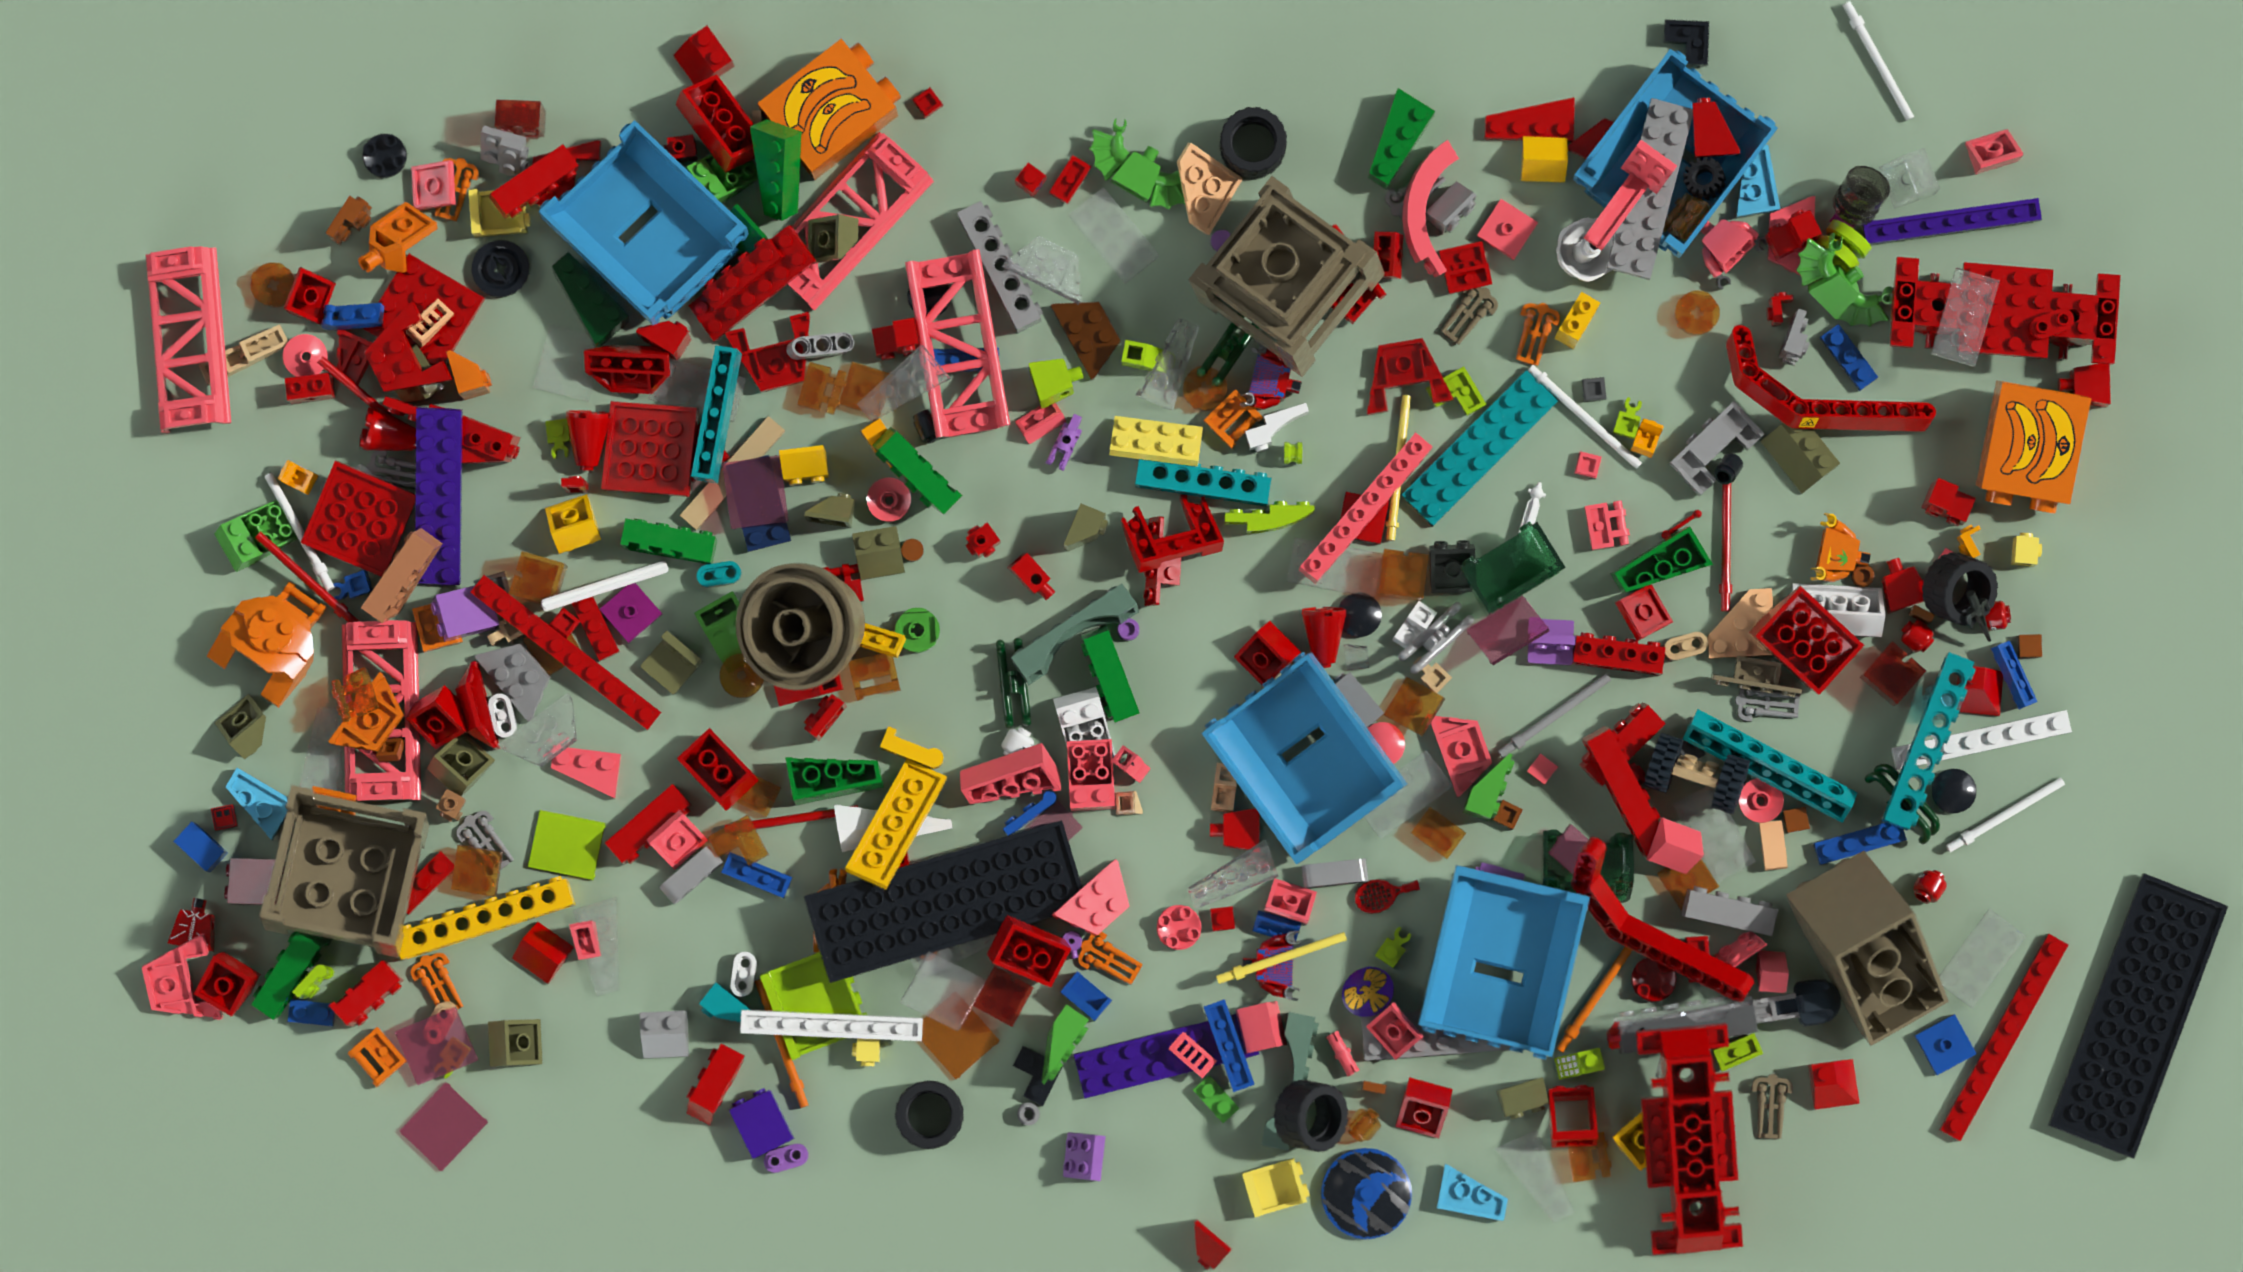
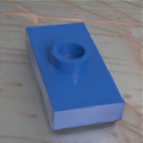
(1274, 925)

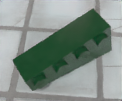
(590, 302)

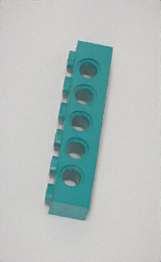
(1259, 495)

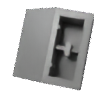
(1450, 207)

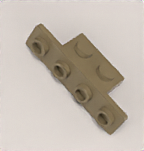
(1757, 673)

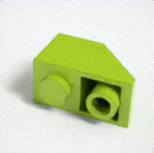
(1139, 355)

